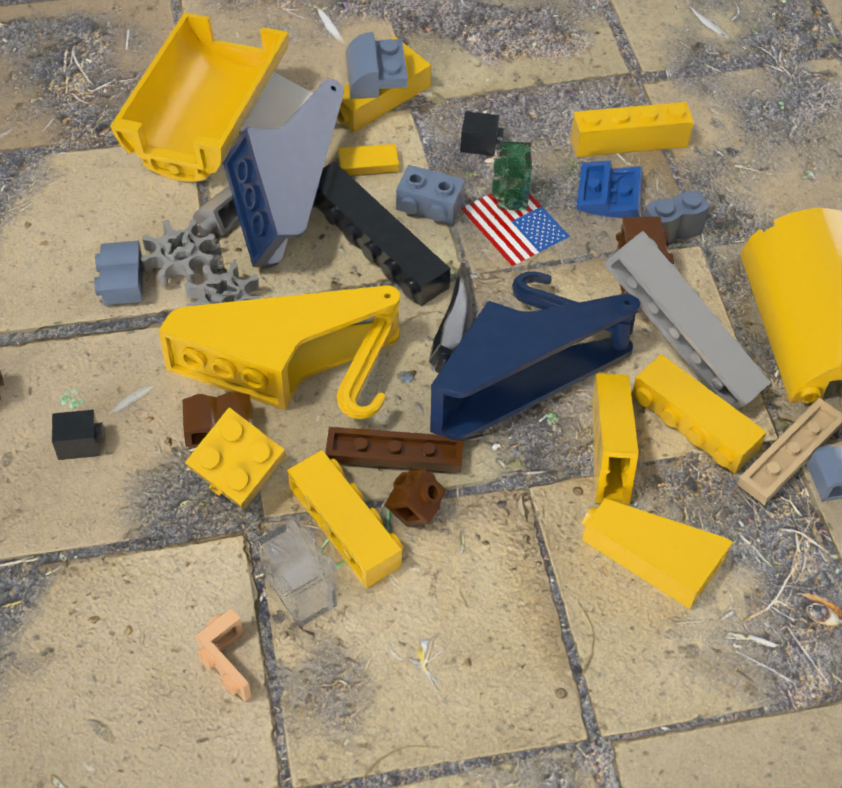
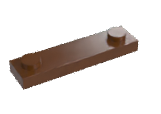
(394, 449)

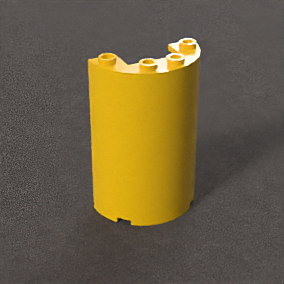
(195, 99)
(799, 297)

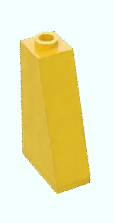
(360, 112)
(614, 438)
(657, 549)

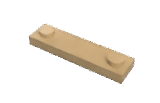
(790, 451)

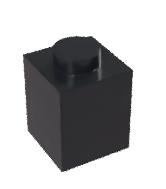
(480, 133)
(76, 434)

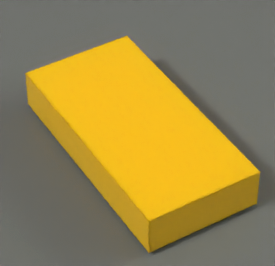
(369, 159)

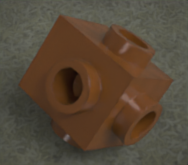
(415, 497)

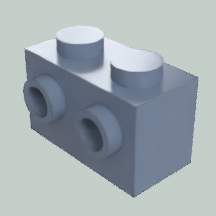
(432, 196)

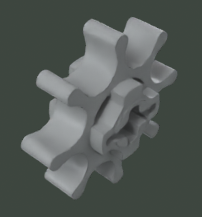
(178, 252)
(222, 287)

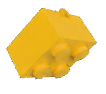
(236, 459)

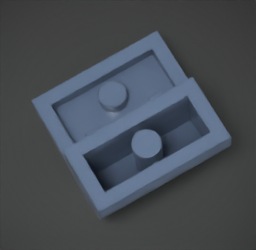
(374, 66)

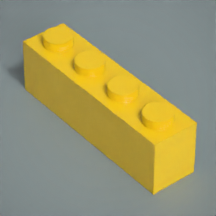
(631, 129)
(698, 413)
(345, 518)

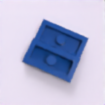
(610, 190)

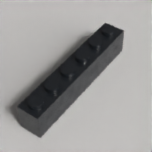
(380, 236)

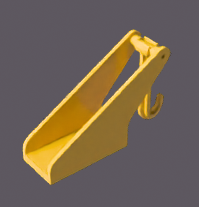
(279, 341)

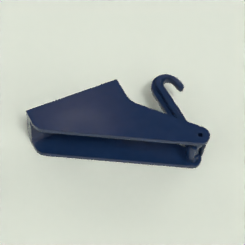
(525, 357)

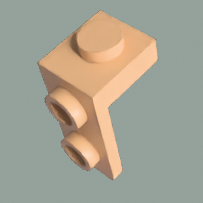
(213, 639)

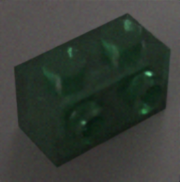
(513, 175)

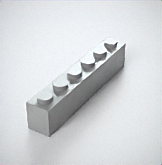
(687, 322)

